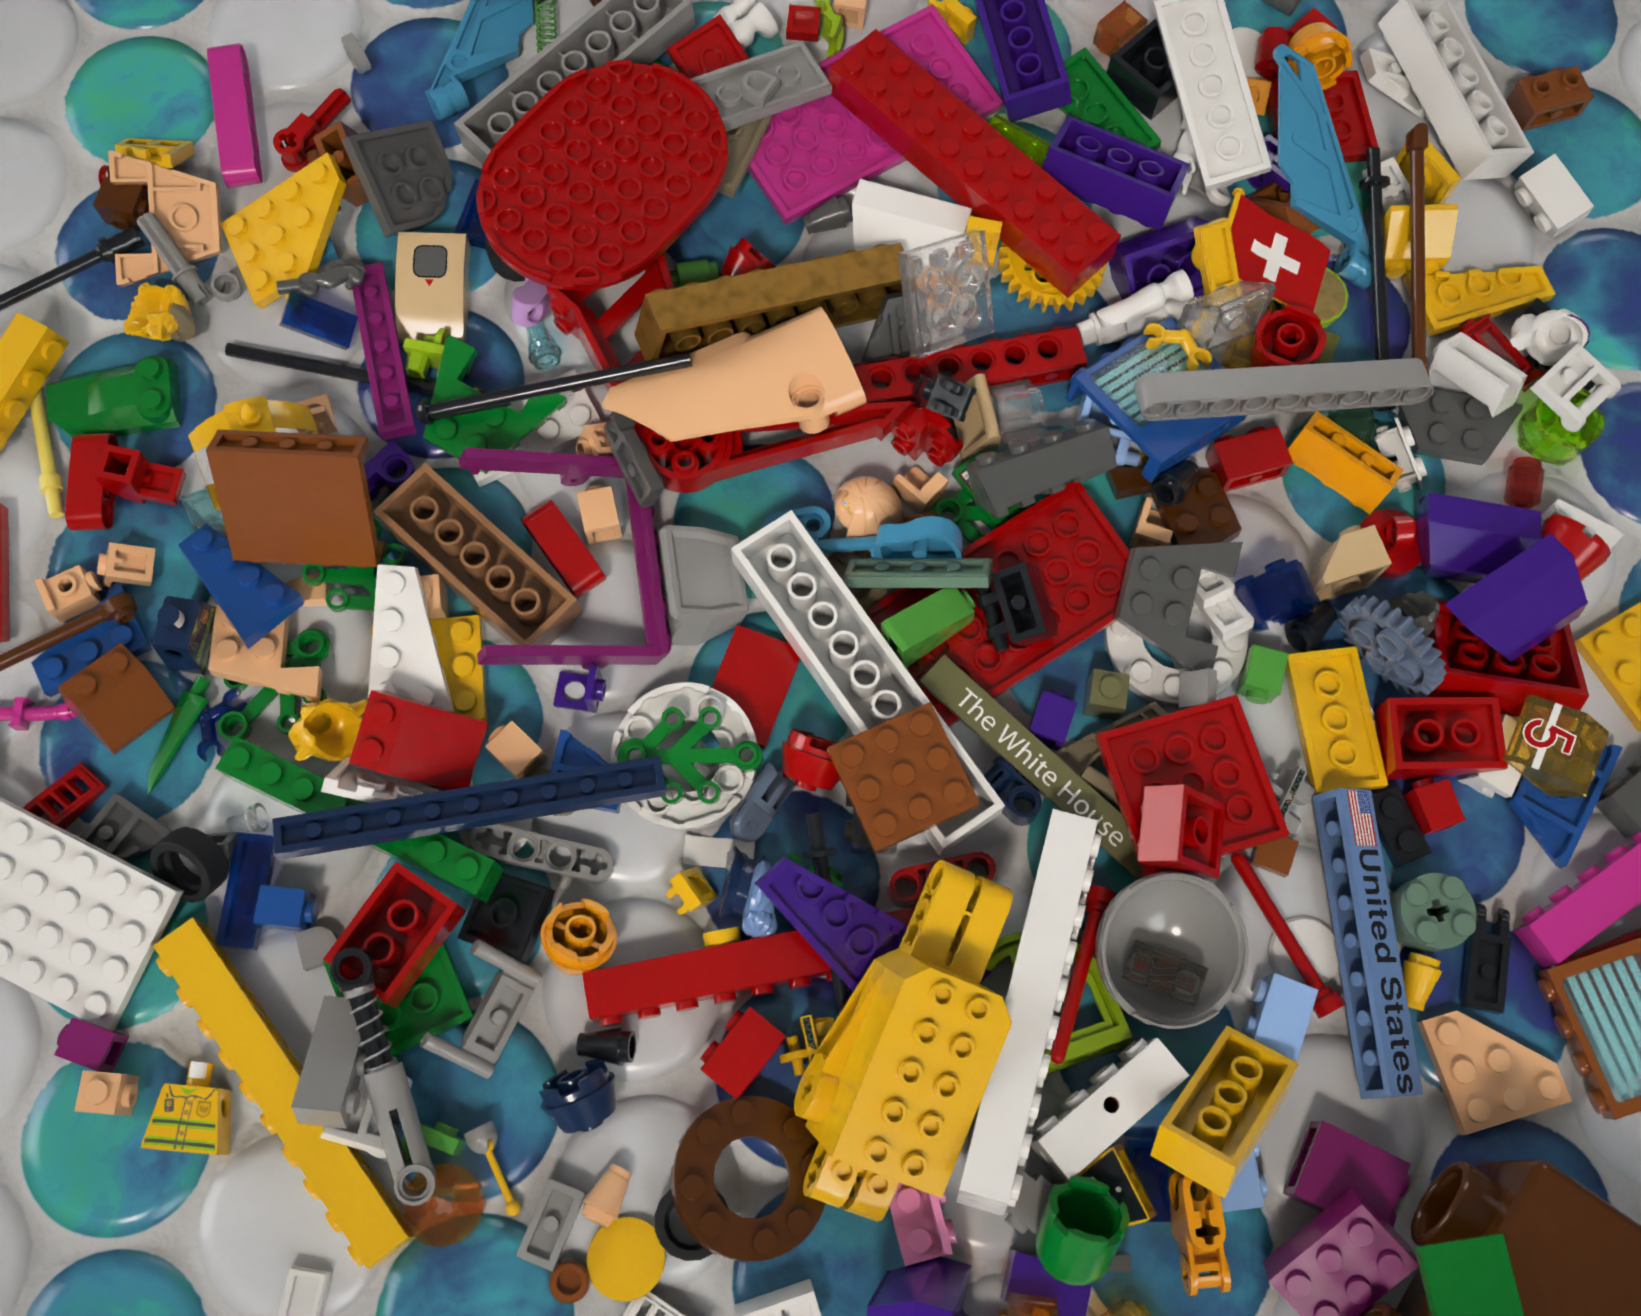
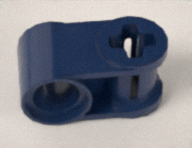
(1010, 788)

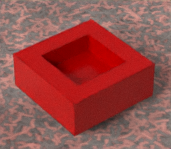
(803, 23)

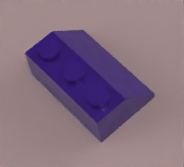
(1155, 257)

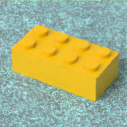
(1224, 1111)

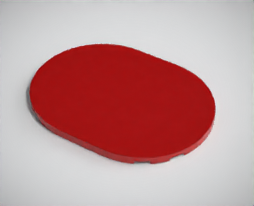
(602, 175)

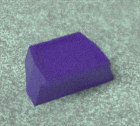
(1471, 537)
(1523, 599)
(922, 1289)

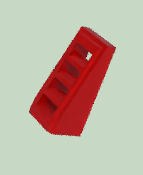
(43, 802)

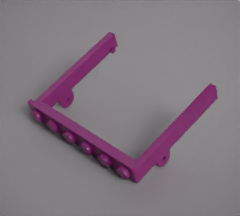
(575, 471)

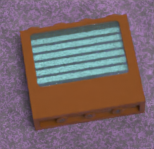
(1601, 1017)

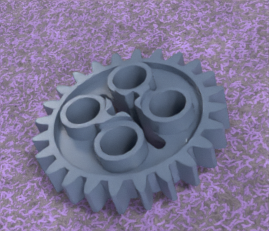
(1392, 645)

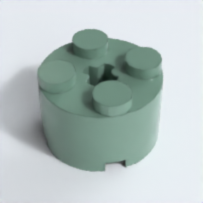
(1451, 910)

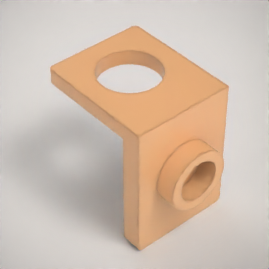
(322, 415)

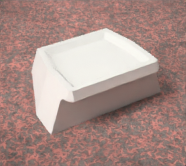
(902, 217)

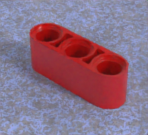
(87, 502)
(563, 549)
(919, 873)

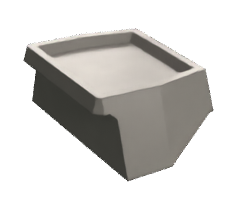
(700, 583)

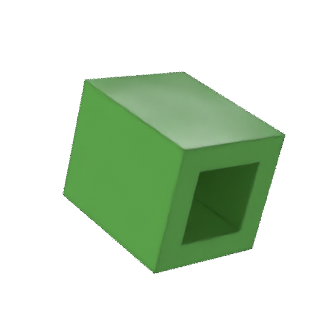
(1262, 674)

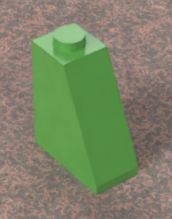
(928, 623)

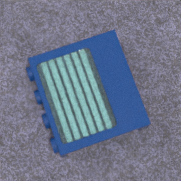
(1111, 388)

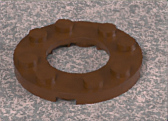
(695, 1192)

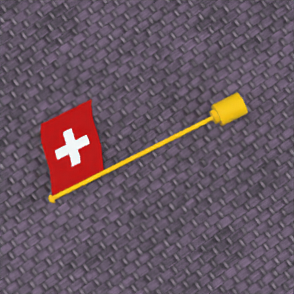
(1275, 254)

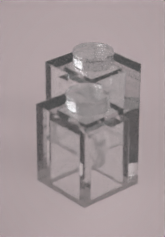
(1017, 411)

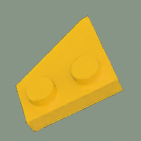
(157, 151)

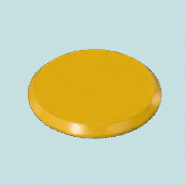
(625, 1259)

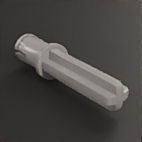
(182, 271)

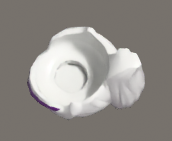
(1549, 334)

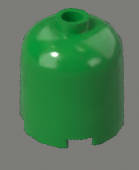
(1080, 1231)

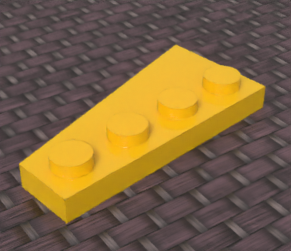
(1474, 294)

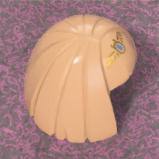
(865, 505)

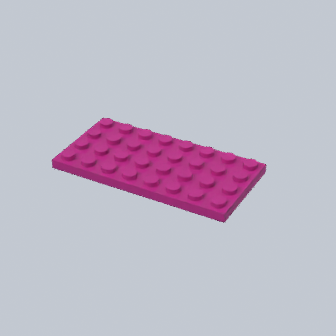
(826, 149)

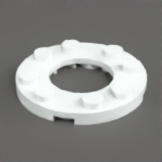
(1161, 683)
(735, 728)

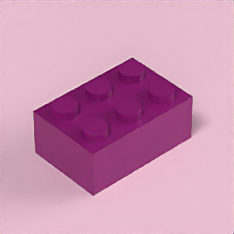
(1340, 1260)

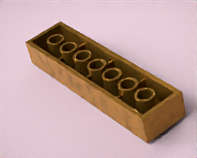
(700, 314)

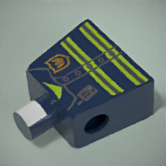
(184, 634)

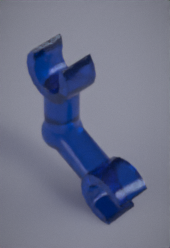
(208, 719)

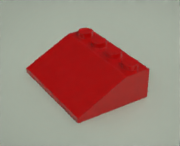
(1476, 670)

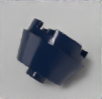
(580, 1098)

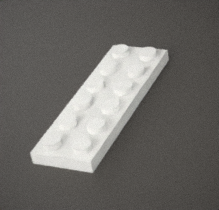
(1212, 90)

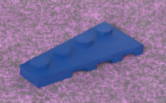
(244, 590)

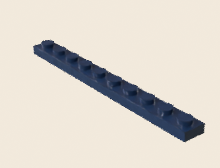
(467, 808)

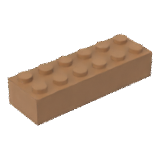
(477, 560)

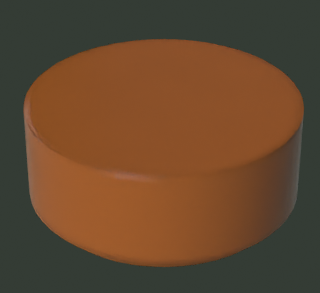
(569, 1281)

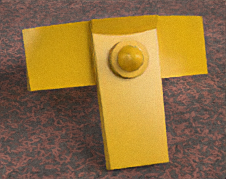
(250, 415)

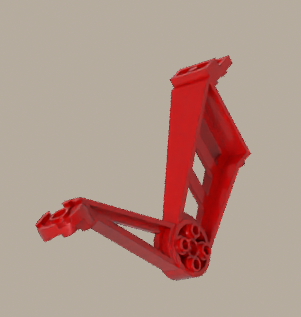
(721, 453)

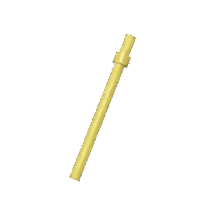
(49, 481)

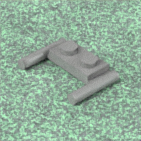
(495, 1015)

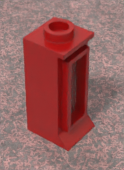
(1490, 337)

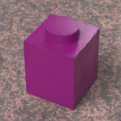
(90, 1045)

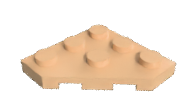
(1488, 1074)

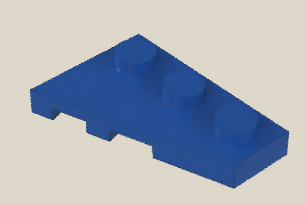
(73, 655)

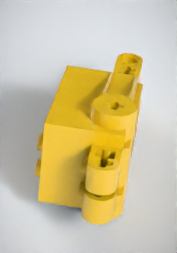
(909, 1053)

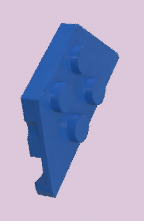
(1560, 820)

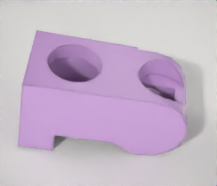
(529, 304)

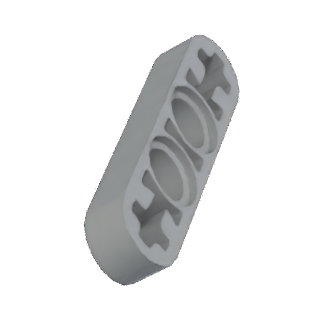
(541, 857)

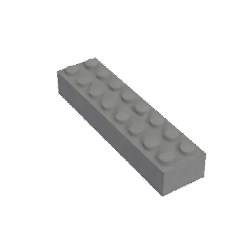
(605, 33)

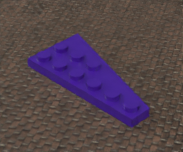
(833, 921)

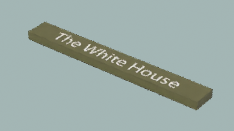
(1030, 757)

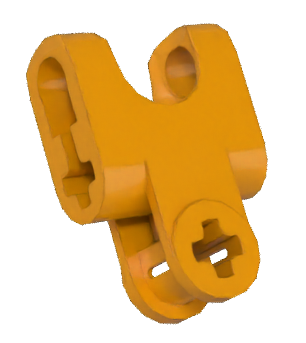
(1203, 1249)

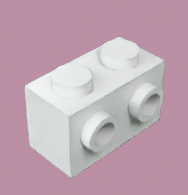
(1552, 196)

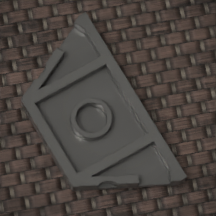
(1456, 427)

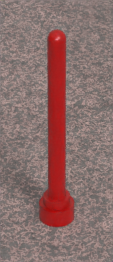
(1095, 903)
(1326, 999)

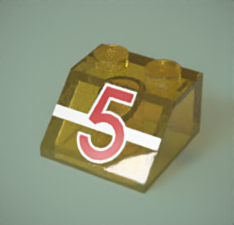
(1556, 747)

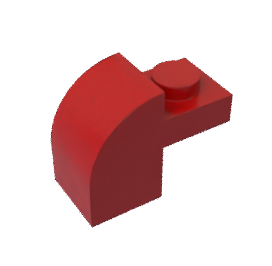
(135, 479)

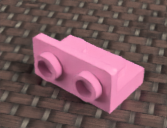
(920, 1225)

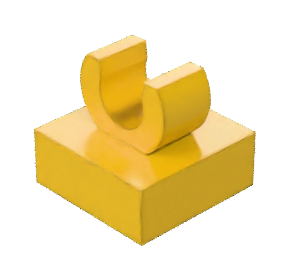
(692, 889)

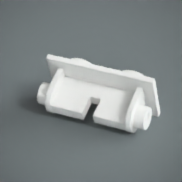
(1397, 443)

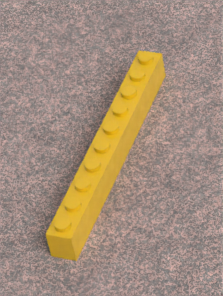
(270, 1077)

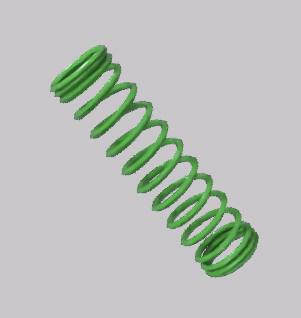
(552, 4)

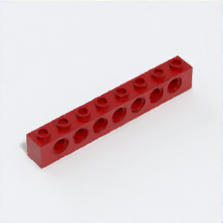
(1059, 342)

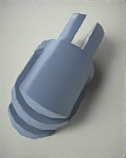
(760, 804)

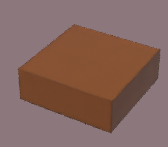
(1275, 856)

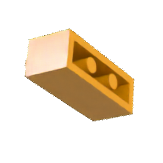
(1344, 462)

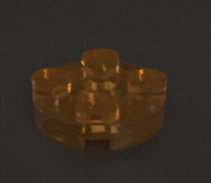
(467, 1207)

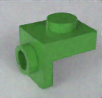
(441, 1138)

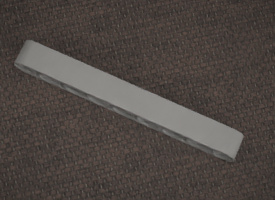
(1282, 389)

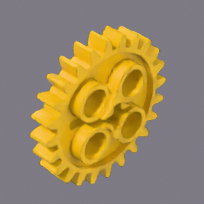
(1024, 280)

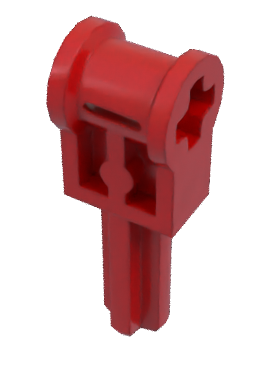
(300, 132)

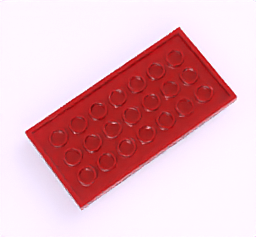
(1081, 575)

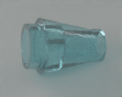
(542, 347)

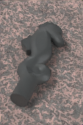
(333, 276)

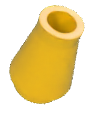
(1420, 978)

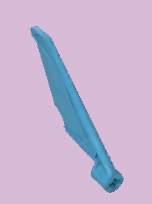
(482, 42)
(1316, 167)

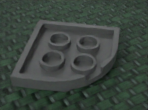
(402, 174)

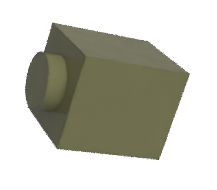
(1106, 694)

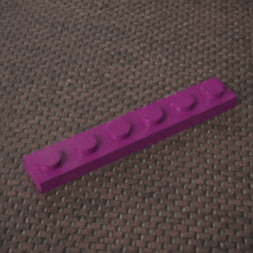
(383, 355)

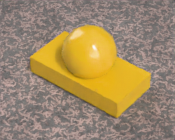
(1215, 255)

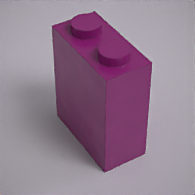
(1336, 1161)

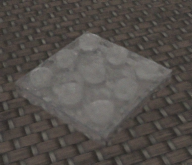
(946, 293)

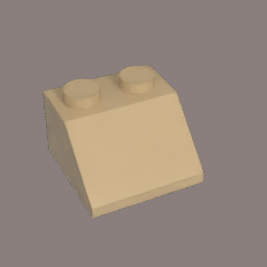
(1350, 563)

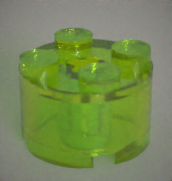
(1548, 440)

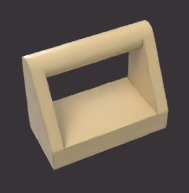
(980, 426)

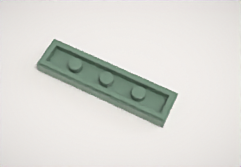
(919, 573)

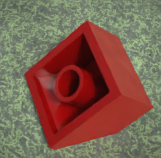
(1181, 831)

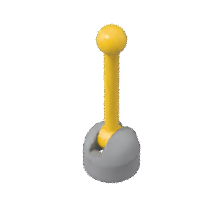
(483, 1141)

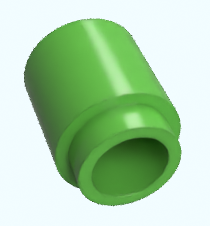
(693, 271)

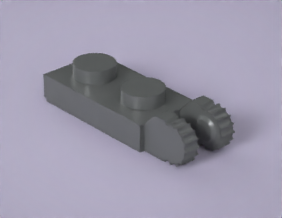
(633, 459)

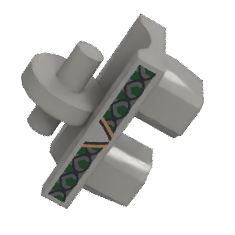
(1291, 788)

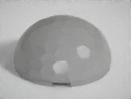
(1184, 919)

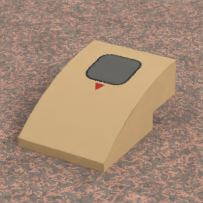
(432, 284)

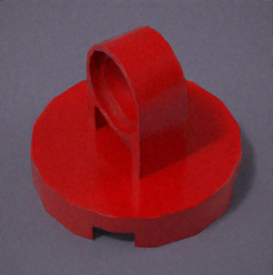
(1399, 538)

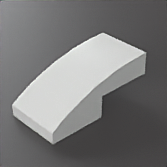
(1220, 606)

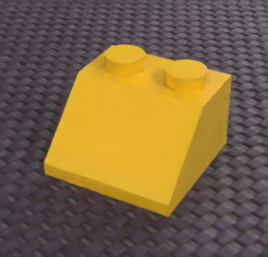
(1439, 237)

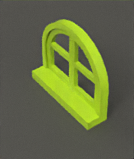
(1087, 1042)

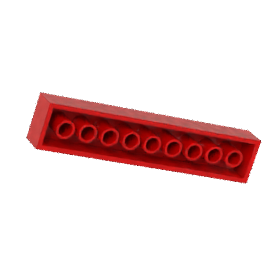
(973, 162)

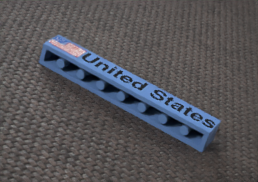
(1366, 945)

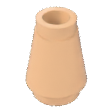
(606, 1197)

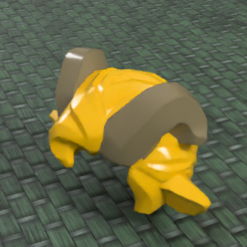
(160, 314)

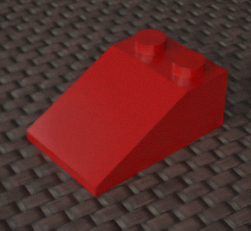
(1440, 736)
(418, 741)

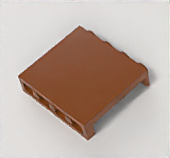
(295, 497)

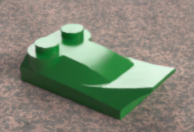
(117, 399)

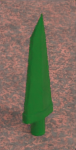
(183, 718)

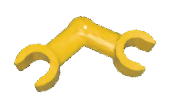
(1182, 337)

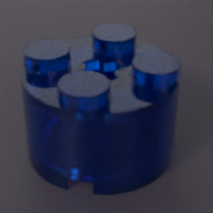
(1277, 594)

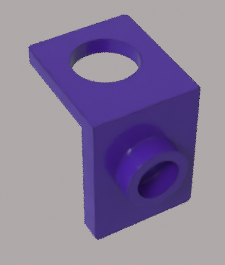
(594, 690)

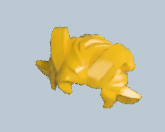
(327, 729)

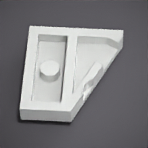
(1387, 75)

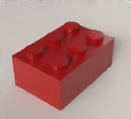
(402, 930)

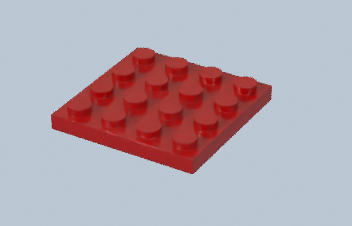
(1206, 750)

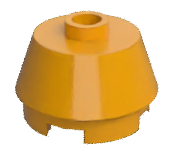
(1325, 48)
(578, 936)

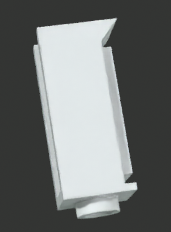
(1478, 372)

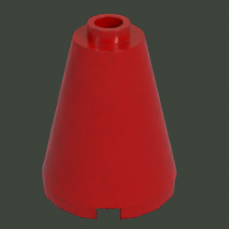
(1587, 552)

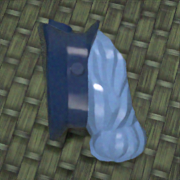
(744, 898)

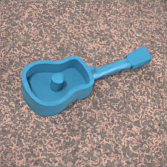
(918, 539)

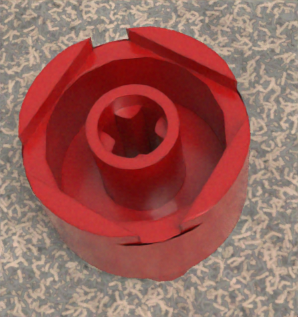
(1288, 338)

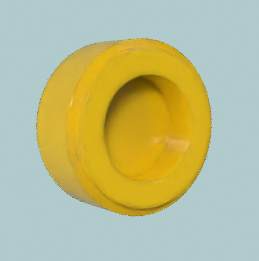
(722, 937)

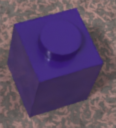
(1052, 718)

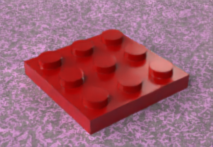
(1347, 111)

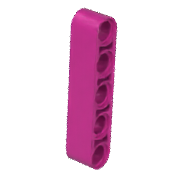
(234, 115)

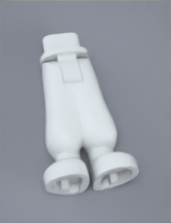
(745, 19)
(1132, 315)

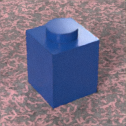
(285, 908)

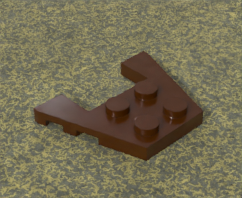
(1199, 519)

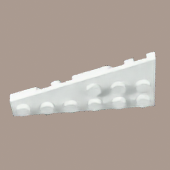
(403, 640)

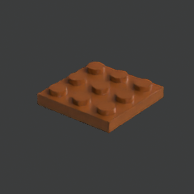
(902, 777)

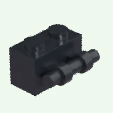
(1022, 604)

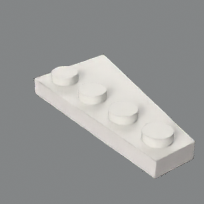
(371, 786)

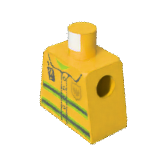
(191, 1115)

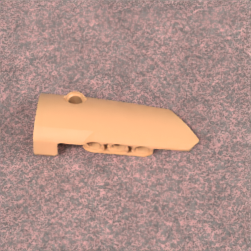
(748, 382)

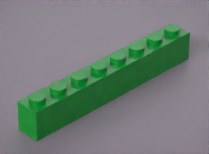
(302, 792)

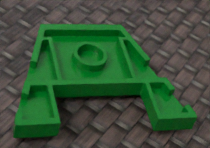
(487, 429)

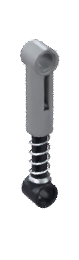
(386, 1081)

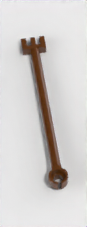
(1415, 145)
(118, 608)

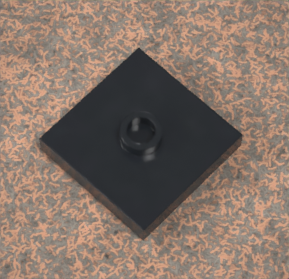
(510, 917)

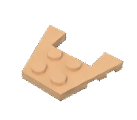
(182, 204)
(266, 659)

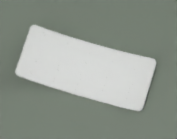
(713, 851)

